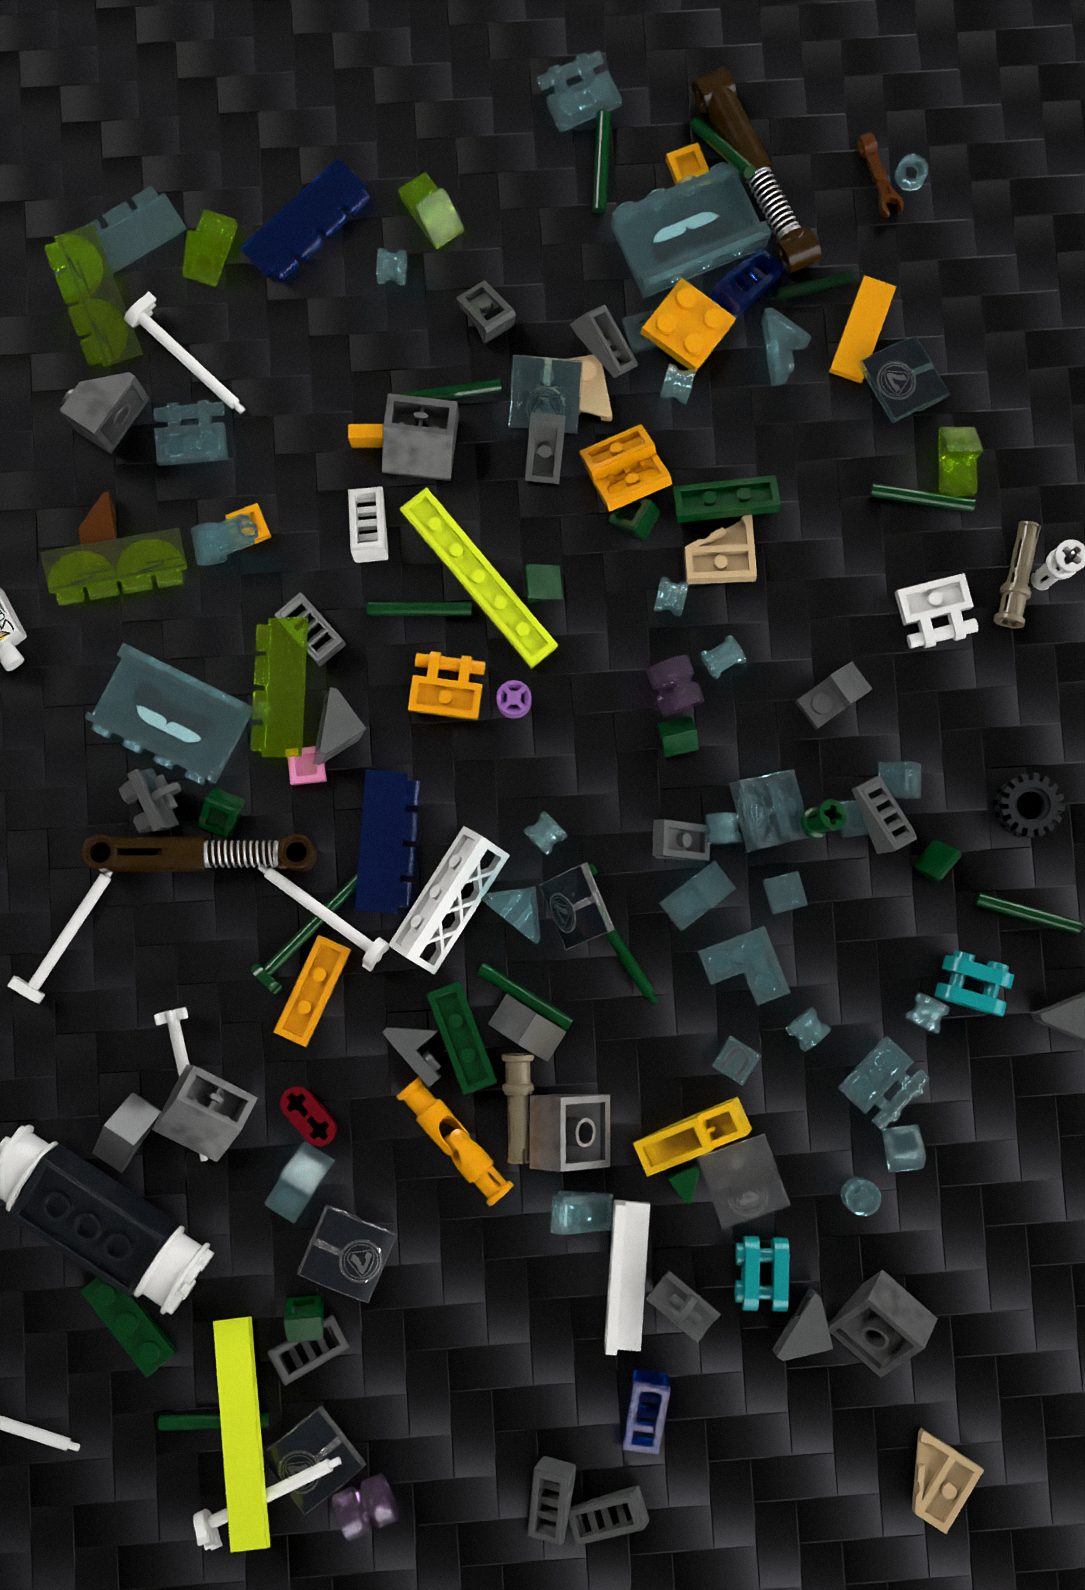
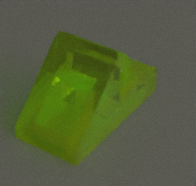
(431, 209)
(208, 247)
(958, 460)

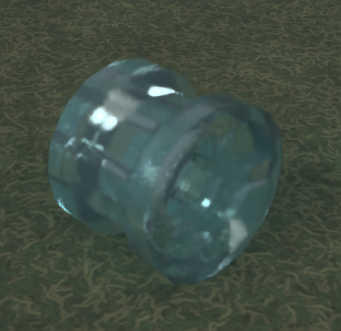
(391, 266)
(677, 383)
(671, 596)
(723, 828)
(545, 833)
(927, 1013)
(808, 1029)
(868, 1197)

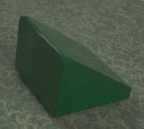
(636, 517)
(543, 583)
(221, 813)
(936, 860)
(304, 1318)

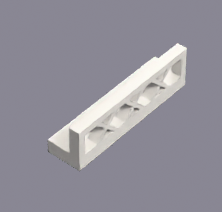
(443, 896)
(626, 1276)

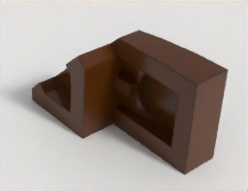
(99, 522)

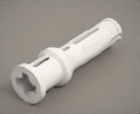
(1056, 559)

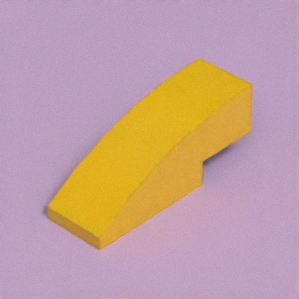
(693, 1136)

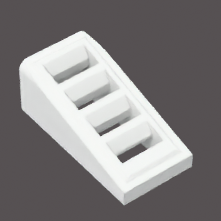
(372, 545)

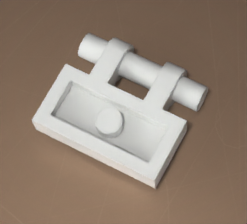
(933, 600)

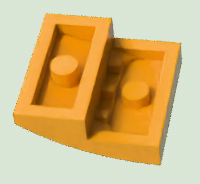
(625, 467)

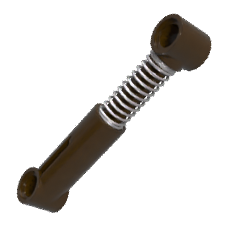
(718, 98)
(194, 854)

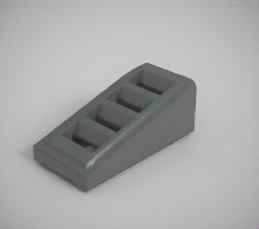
(602, 337)
(331, 647)
(897, 829)
(301, 1369)
(558, 1477)
(618, 1499)

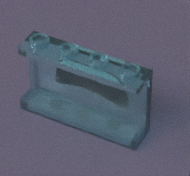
(688, 229)
(170, 715)

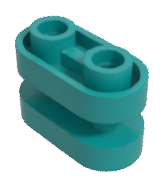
(993, 975)
(748, 1289)

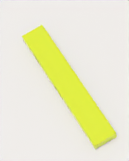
(479, 577)
(241, 1434)

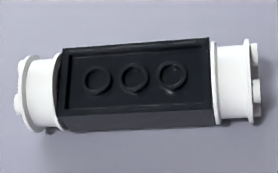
(98, 1221)

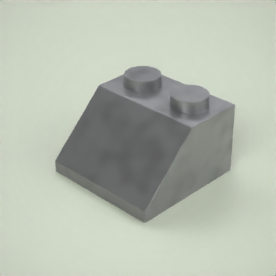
(104, 408)
(569, 1132)
(883, 1324)

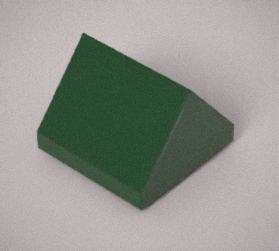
(678, 736)
(685, 1182)

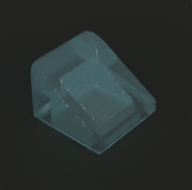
(902, 778)
(904, 1148)

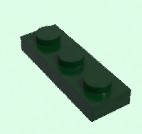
(726, 499)
(461, 1037)
(130, 1325)

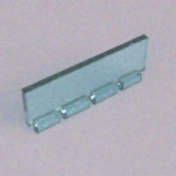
(137, 232)

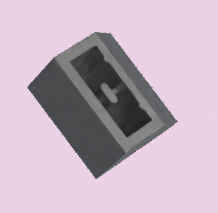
(419, 437)
(204, 1112)

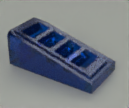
(732, 297)
(649, 1388)

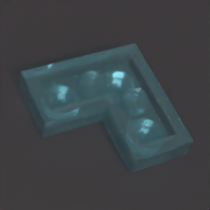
(751, 955)

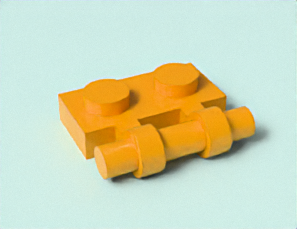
(446, 696)

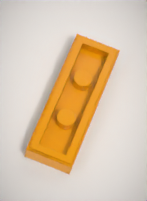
(862, 328)
(312, 990)

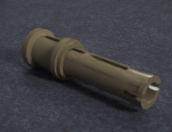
(1016, 589)
(518, 1088)

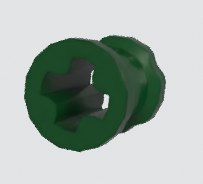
(825, 813)

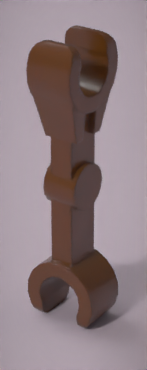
(868, 149)

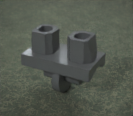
(155, 798)
(683, 1306)

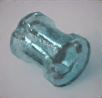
(723, 656)

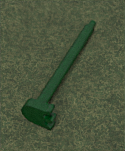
(628, 960)
(265, 972)

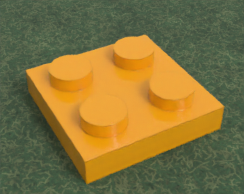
(688, 325)

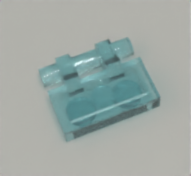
(583, 100)
(190, 442)
(876, 1075)

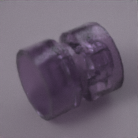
(675, 685)
(365, 1507)

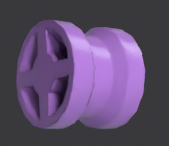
(510, 694)

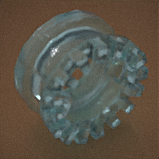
(912, 161)

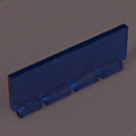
(297, 224)
(381, 841)

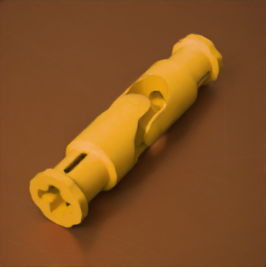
(466, 1154)

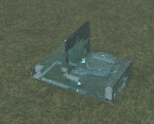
(779, 337)
(697, 896)
(299, 1182)
(581, 1212)

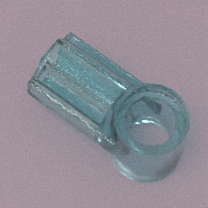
(216, 540)

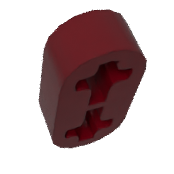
(315, 1110)

